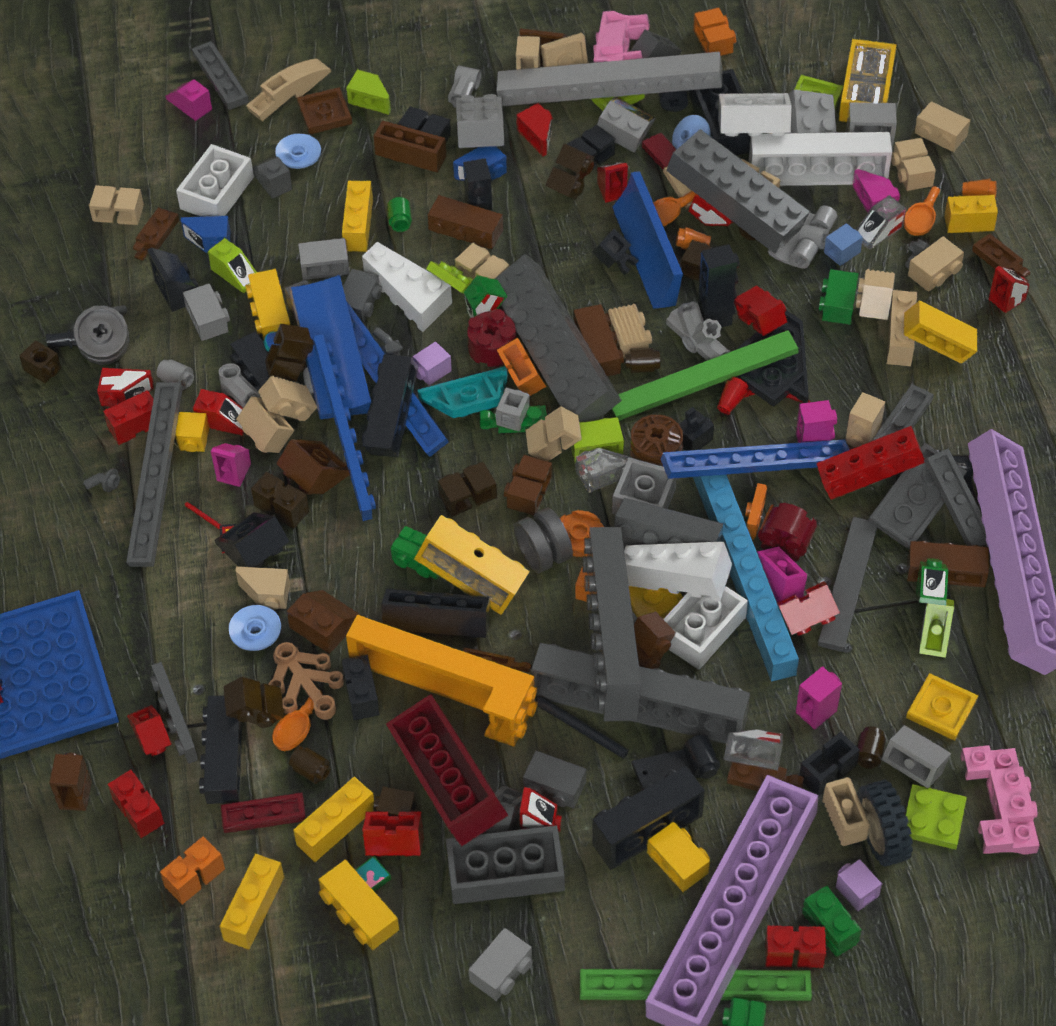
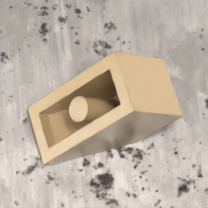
(265, 585)

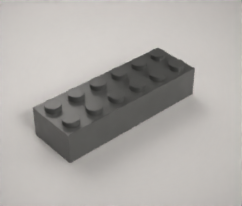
(737, 191)

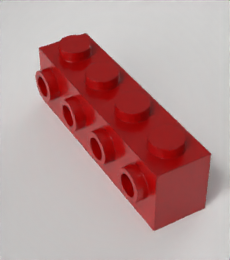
(870, 464)

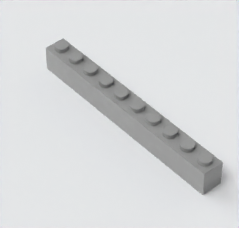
(610, 79)

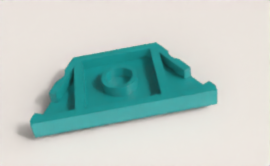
(467, 394)

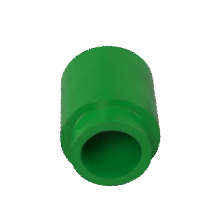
(399, 214)

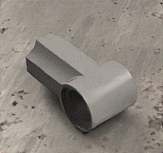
(465, 81)
(235, 385)

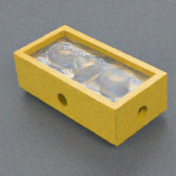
(867, 74)
(471, 563)

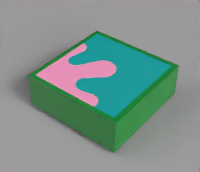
(373, 873)

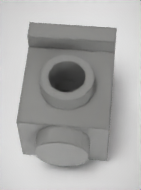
(512, 409)

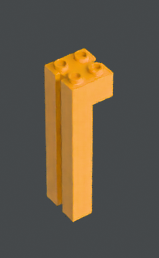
(454, 674)

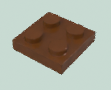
(324, 110)

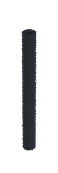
(582, 727)

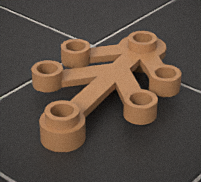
(304, 678)

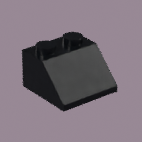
(171, 277)
(253, 540)

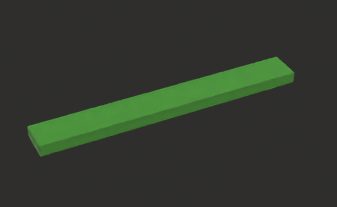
(705, 375)
(745, 984)

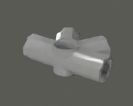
(695, 332)

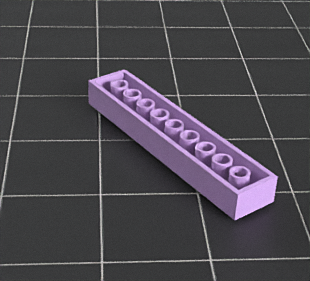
(1016, 550)
(732, 906)

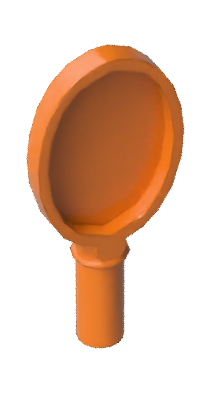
(669, 207)
(921, 216)
(293, 727)

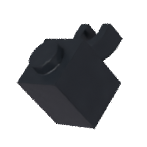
(613, 250)
(697, 430)

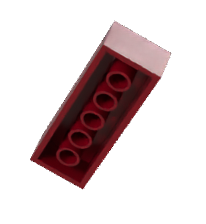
(446, 770)

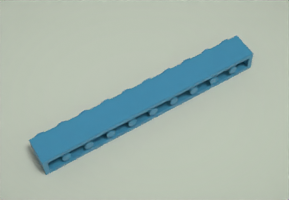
(749, 578)

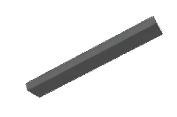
(848, 583)

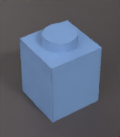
(843, 244)

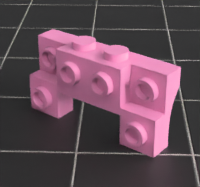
(615, 36)
(1010, 800)

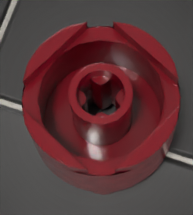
(487, 334)
(788, 529)

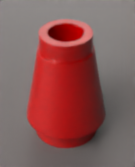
(732, 394)

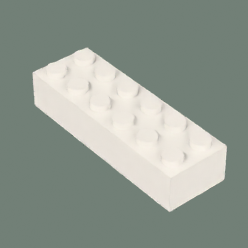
(821, 156)

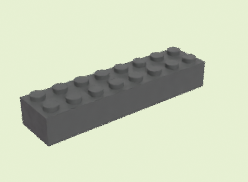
(555, 342)
(612, 624)
(664, 699)

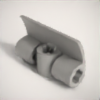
(812, 237)

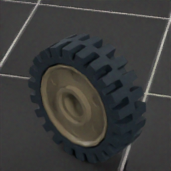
(888, 825)

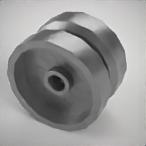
(115, 335)
(543, 540)

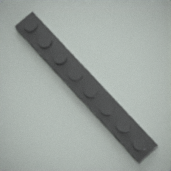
(154, 475)

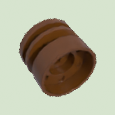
(654, 436)

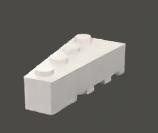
(408, 285)
(679, 567)

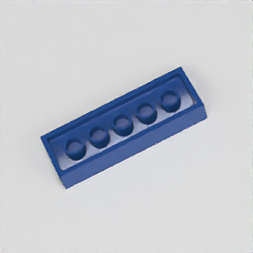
(649, 243)
(325, 311)

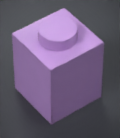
(432, 363)
(858, 884)

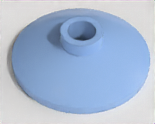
(689, 127)
(298, 151)
(254, 619)

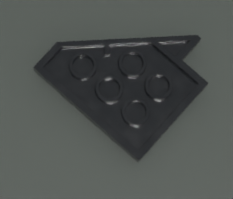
(784, 376)

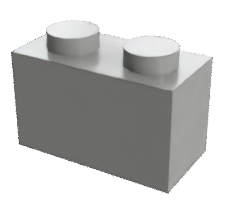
(324, 258)
(206, 312)
(916, 756)
(501, 964)

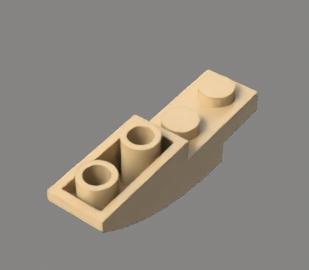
(287, 83)

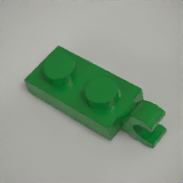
(533, 415)

